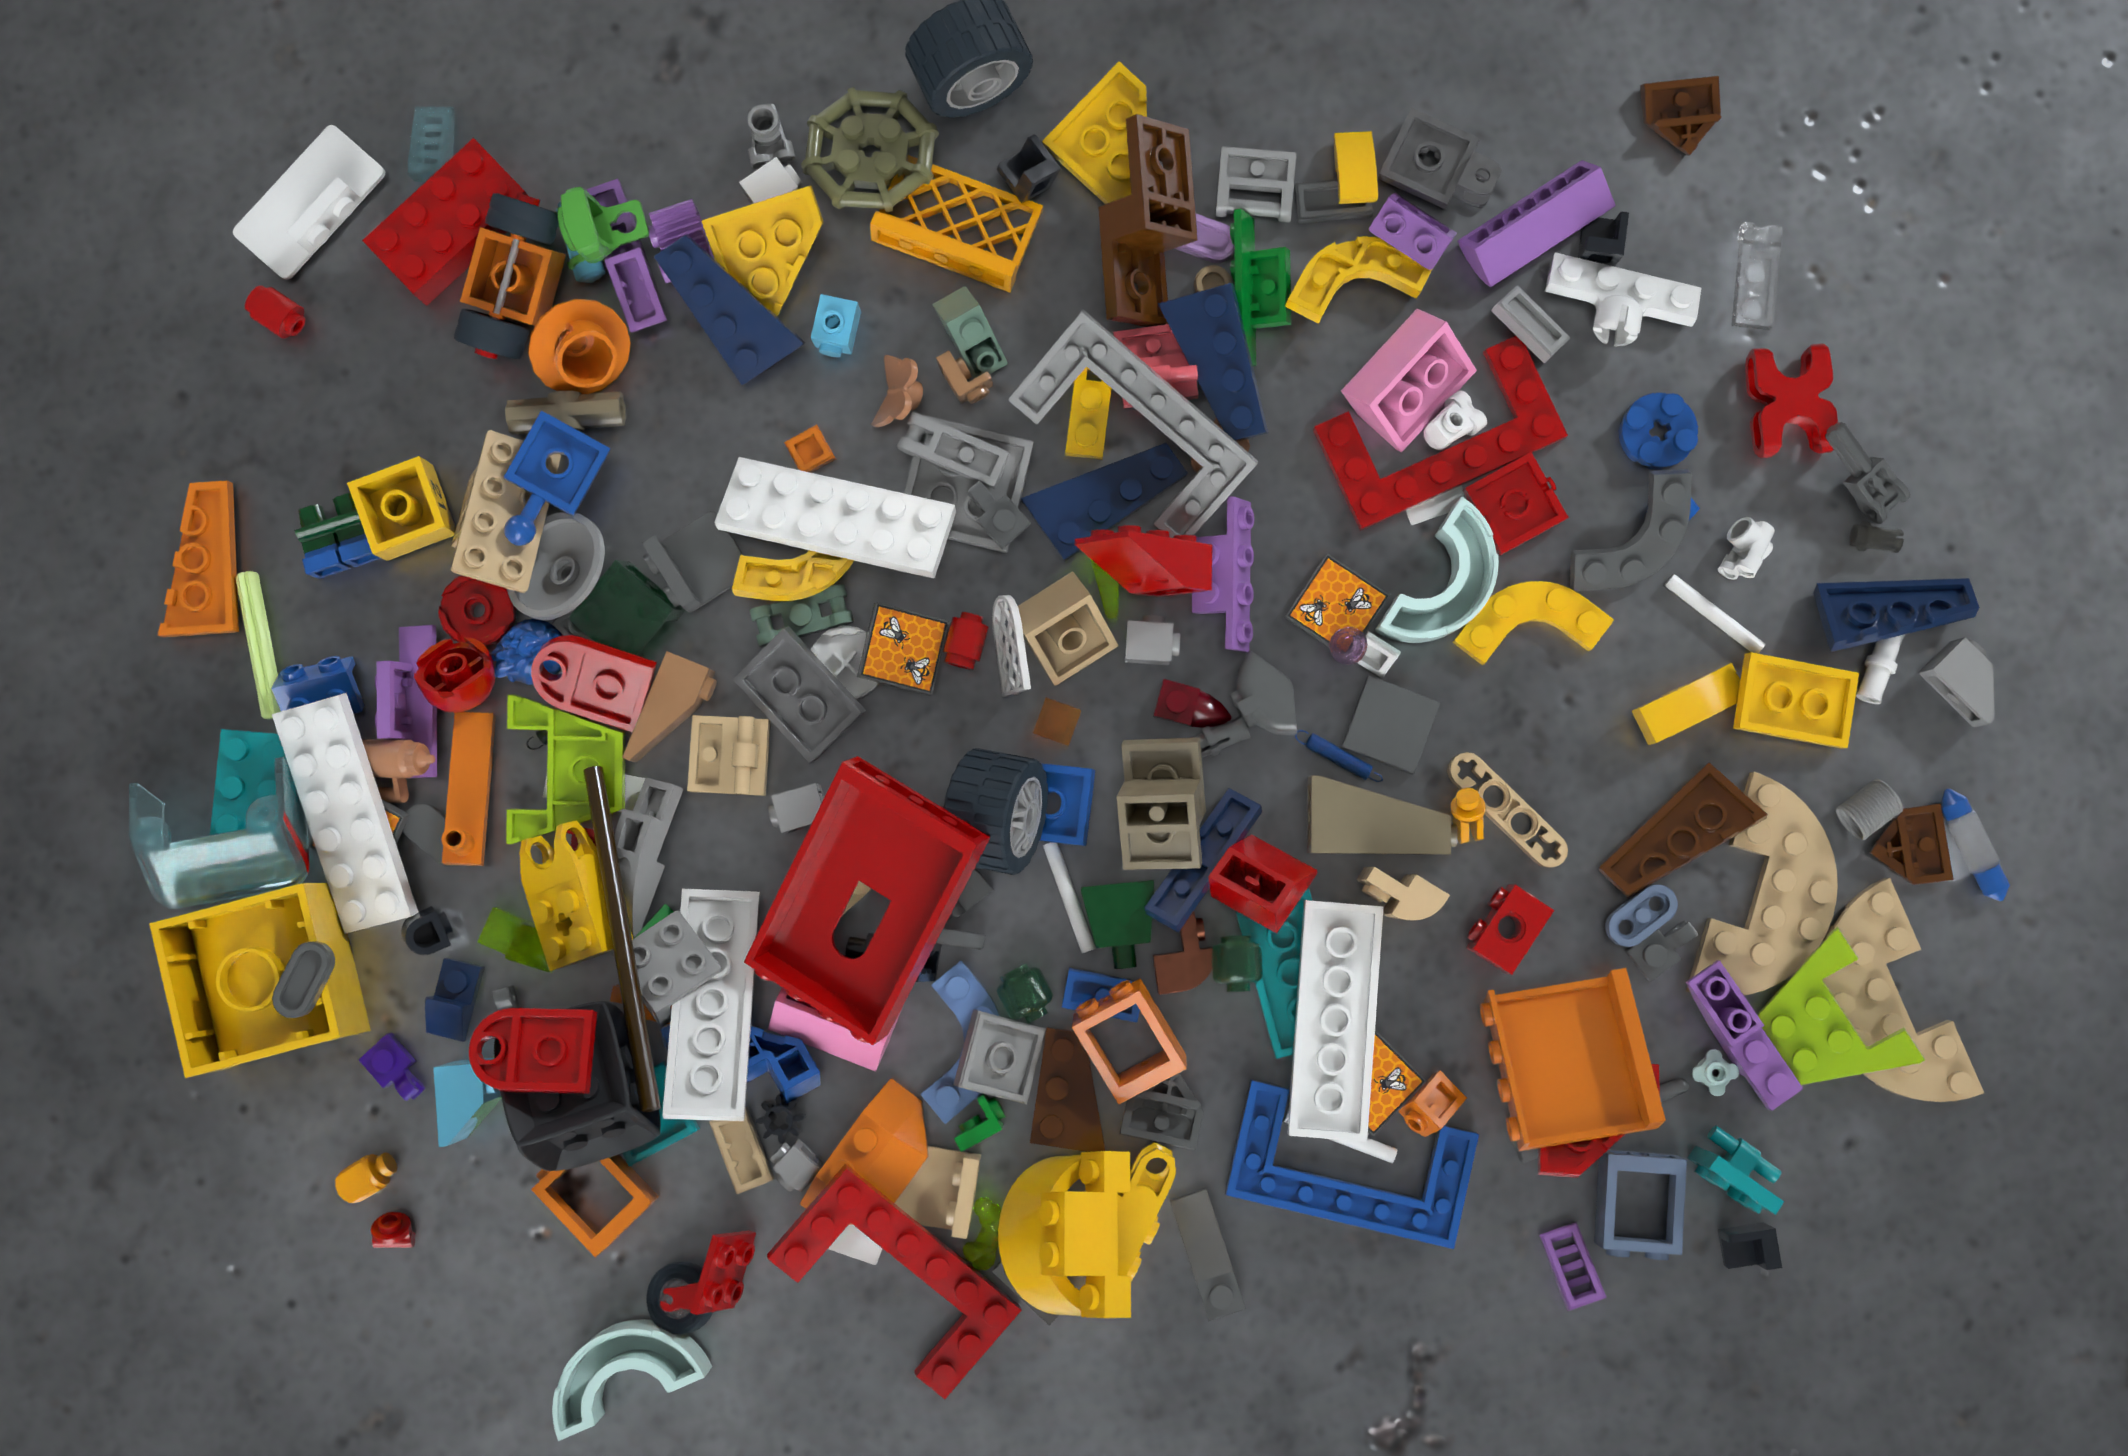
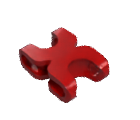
(1790, 399)

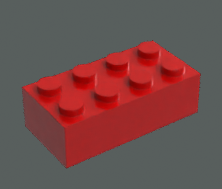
(436, 228)

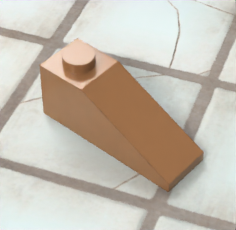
(671, 700)

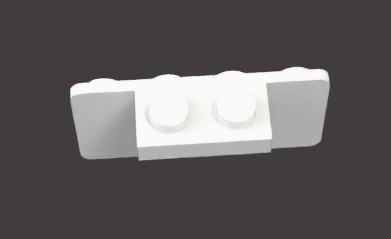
(309, 202)

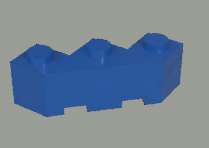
(782, 1057)

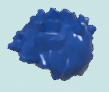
(519, 648)

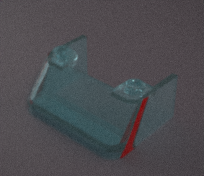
(224, 865)

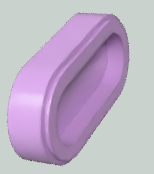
(1213, 241)

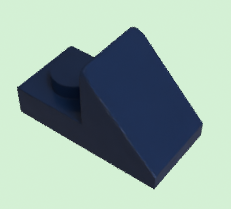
(454, 999)

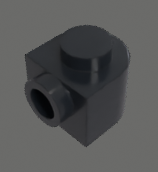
(426, 931)

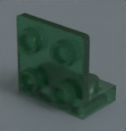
(624, 609)

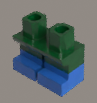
(334, 542)

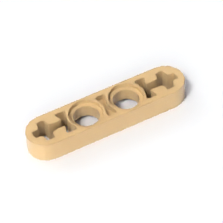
(1511, 805)

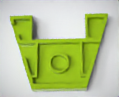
(572, 747)
(1816, 1033)

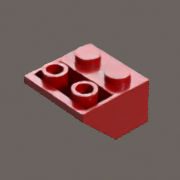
(1260, 881)

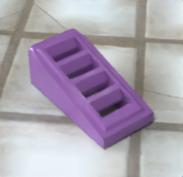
(1572, 1302)

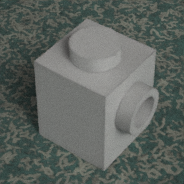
(1151, 641)

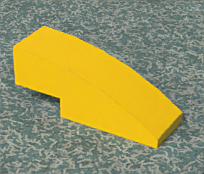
(1688, 704)

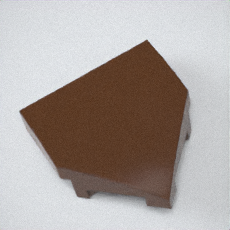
(1682, 109)
(1916, 845)

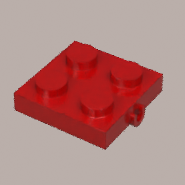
(1516, 502)

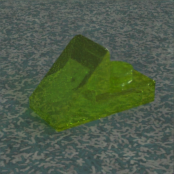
(514, 938)

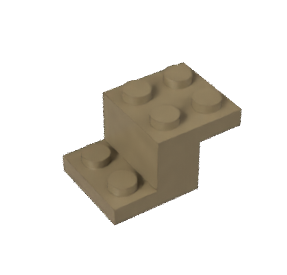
(1161, 804)

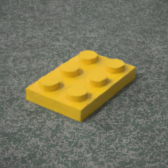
(1796, 700)

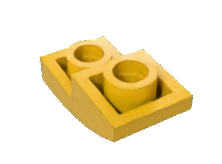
(1355, 167)

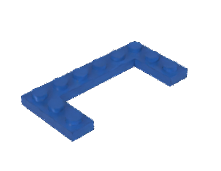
(1426, 1220)

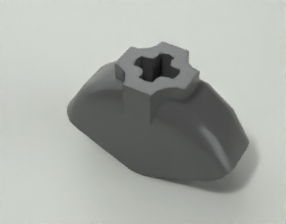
(1264, 696)

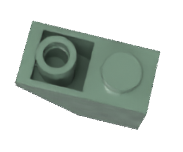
(970, 332)

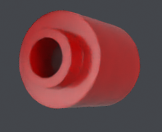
(275, 311)
(965, 641)

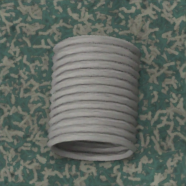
(1869, 809)

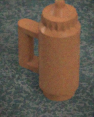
(398, 761)

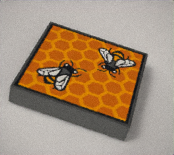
(1336, 600)
(903, 649)
(1391, 1084)

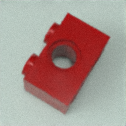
(1529, 919)

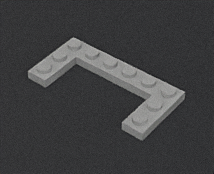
(1092, 346)

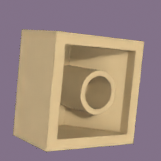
(1065, 628)

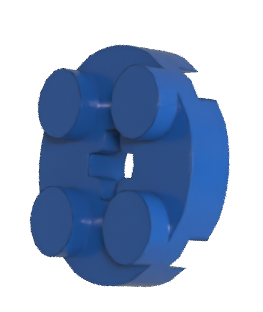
(1668, 411)

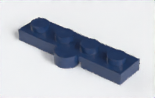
(1186, 887)

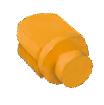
(1468, 812)
(365, 1177)

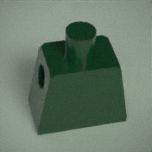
(1119, 918)

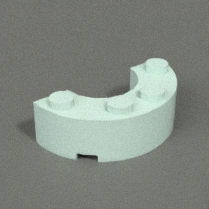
(1469, 588)
(623, 1346)

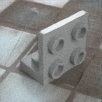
(671, 964)

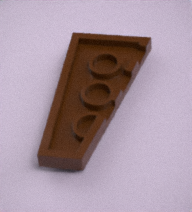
(1686, 827)

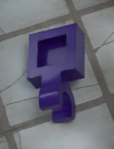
(389, 1064)

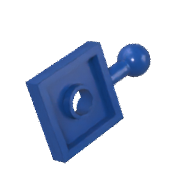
(560, 490)
(1076, 791)

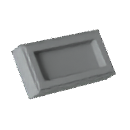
(1530, 324)

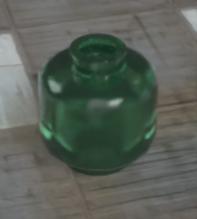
(1237, 963)
(1025, 993)

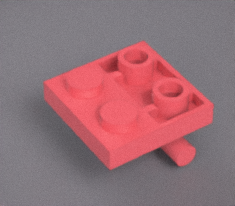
(1163, 354)

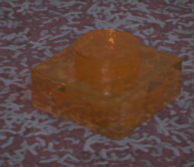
(1057, 721)

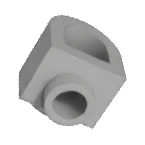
(795, 1165)

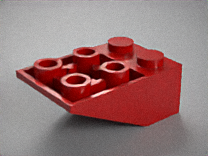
(1151, 560)

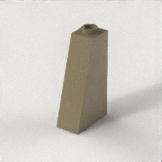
(1365, 822)

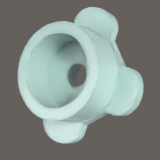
(1703, 1072)

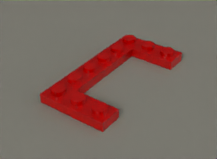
(1532, 429)
(855, 1201)

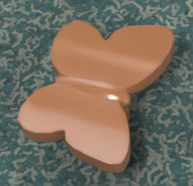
(903, 391)

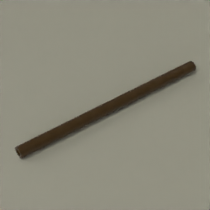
(622, 940)

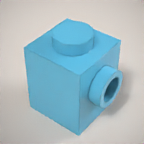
(835, 325)

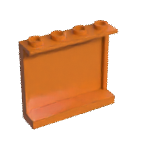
(1572, 1062)

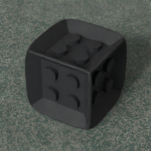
(584, 1128)

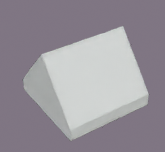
(1379, 655)

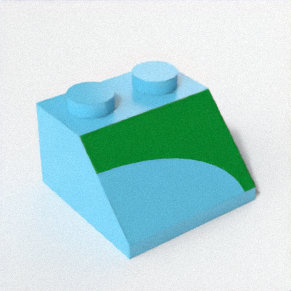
(461, 1101)

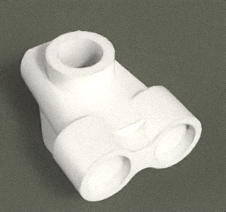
(1454, 422)
(1750, 547)

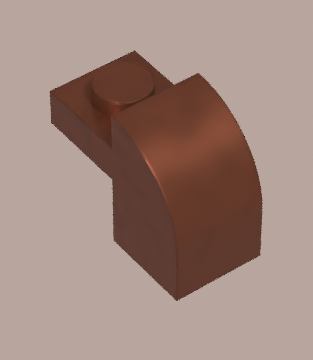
(1186, 968)

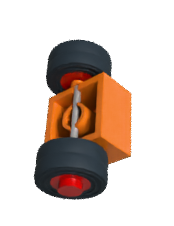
(509, 277)

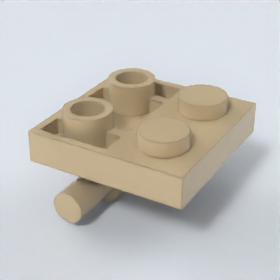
(729, 755)

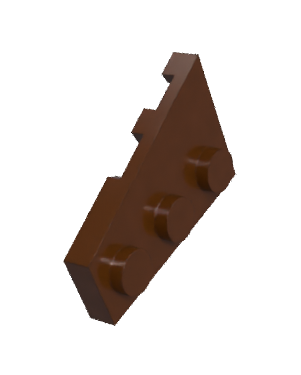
(1066, 1097)

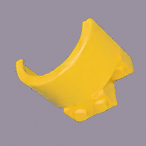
(1067, 1233)

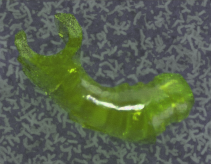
(983, 1250)

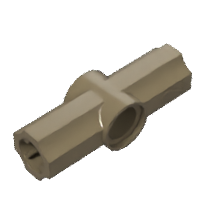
(570, 407)

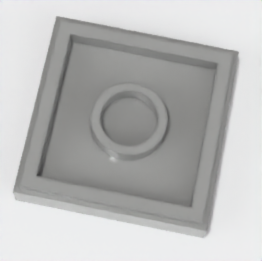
(999, 1057)

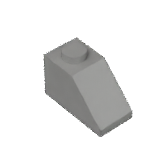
(1964, 680)

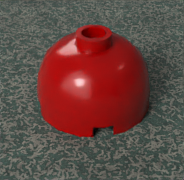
(456, 674)

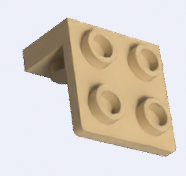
(943, 1191)

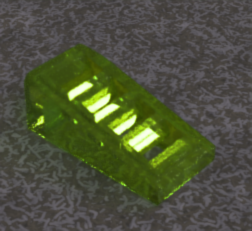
(1109, 593)

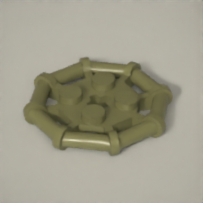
(865, 130)

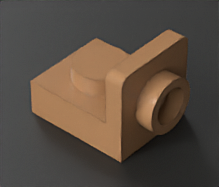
(957, 374)

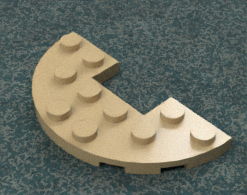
(1791, 898)
(1868, 996)

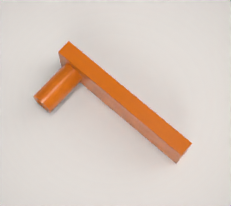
(468, 789)

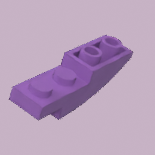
(1742, 1036)

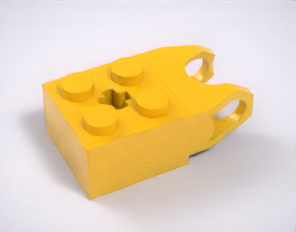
(566, 897)
(1139, 1208)

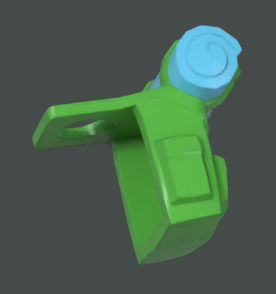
(589, 231)

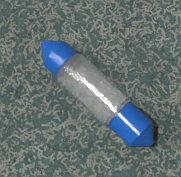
(1974, 845)

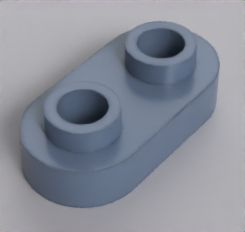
(1639, 915)

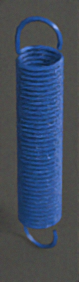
(1339, 756)

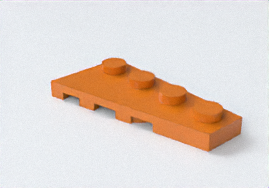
(204, 581)

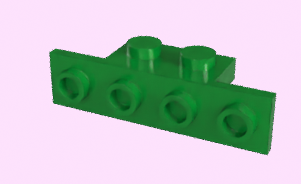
(1260, 280)

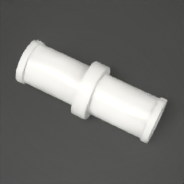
(1878, 669)

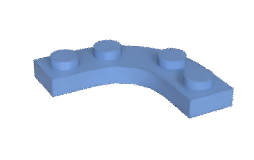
(962, 994)

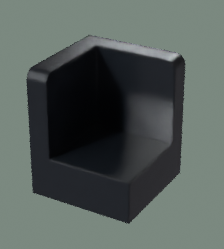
(1029, 170)
(1604, 239)
(1750, 1246)

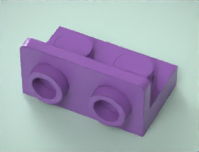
(1412, 231)

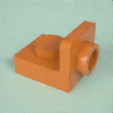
(1432, 1105)

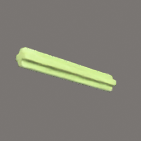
(258, 640)

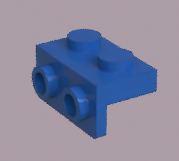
(313, 683)

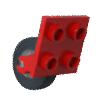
(686, 1295)

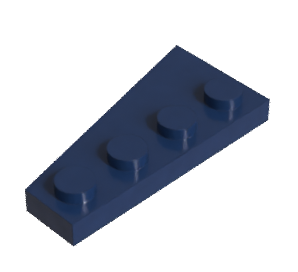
(731, 316)
(1215, 341)

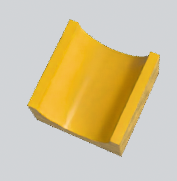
(225, 967)

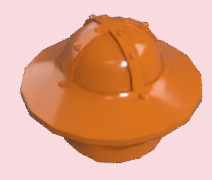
(579, 346)

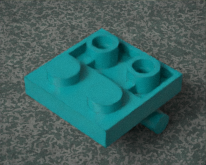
(1734, 1171)

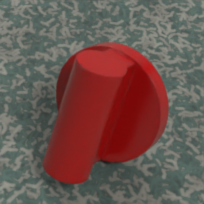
(392, 1231)

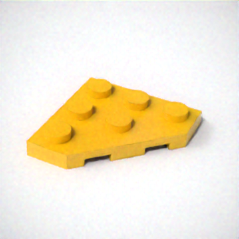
(1094, 134)
(766, 243)

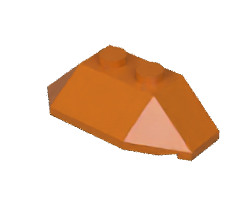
(881, 1146)

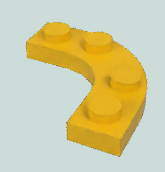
(1348, 261)
(788, 578)
(1532, 602)

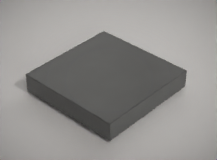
(1391, 724)

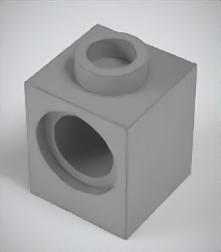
(795, 808)

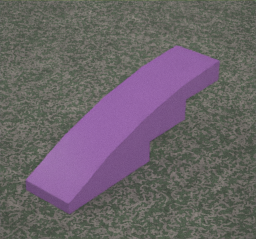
(629, 266)

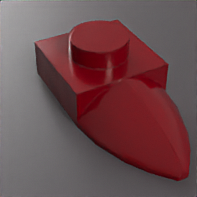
(1189, 706)

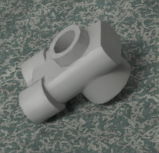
(770, 142)

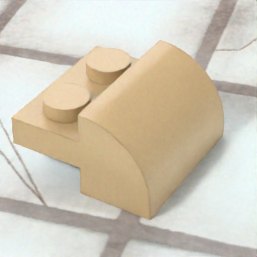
(1408, 899)

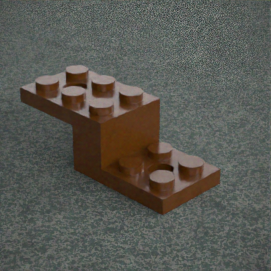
(1148, 221)

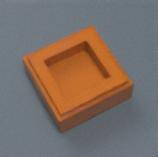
(810, 450)

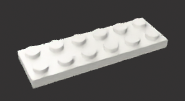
(836, 517)
(345, 813)
(714, 1021)
(1335, 1021)

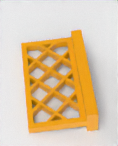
(952, 252)

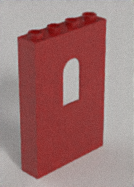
(899, 847)

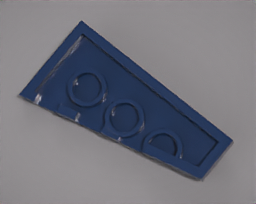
(1102, 496)
(1886, 609)

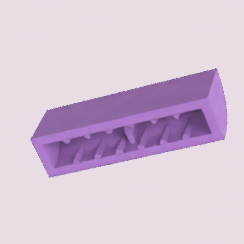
(1537, 222)

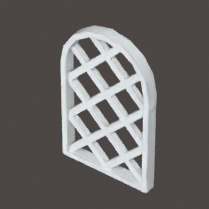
(1002, 649)

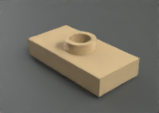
(742, 1153)

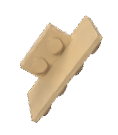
(487, 505)

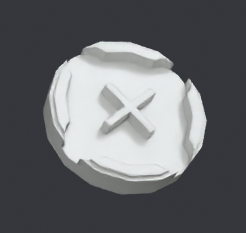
(841, 653)

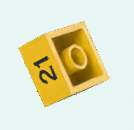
(402, 508)

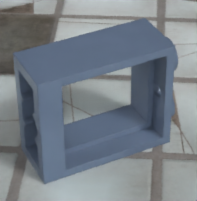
(1616, 1161)

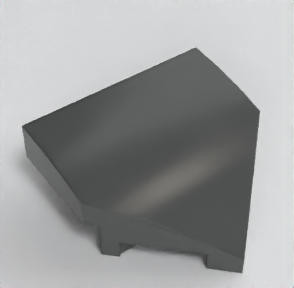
(1164, 1114)

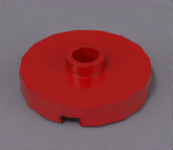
(458, 607)

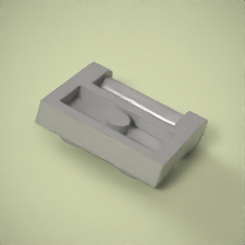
(1256, 172)

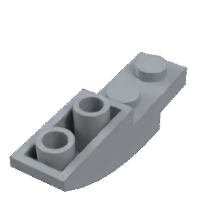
(638, 845)

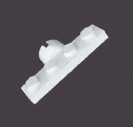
(1622, 296)

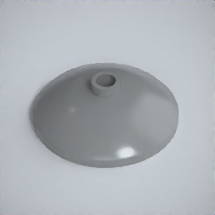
(564, 567)

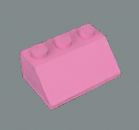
(1409, 379)
(804, 1022)

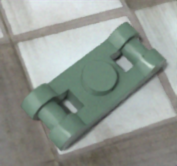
(803, 614)

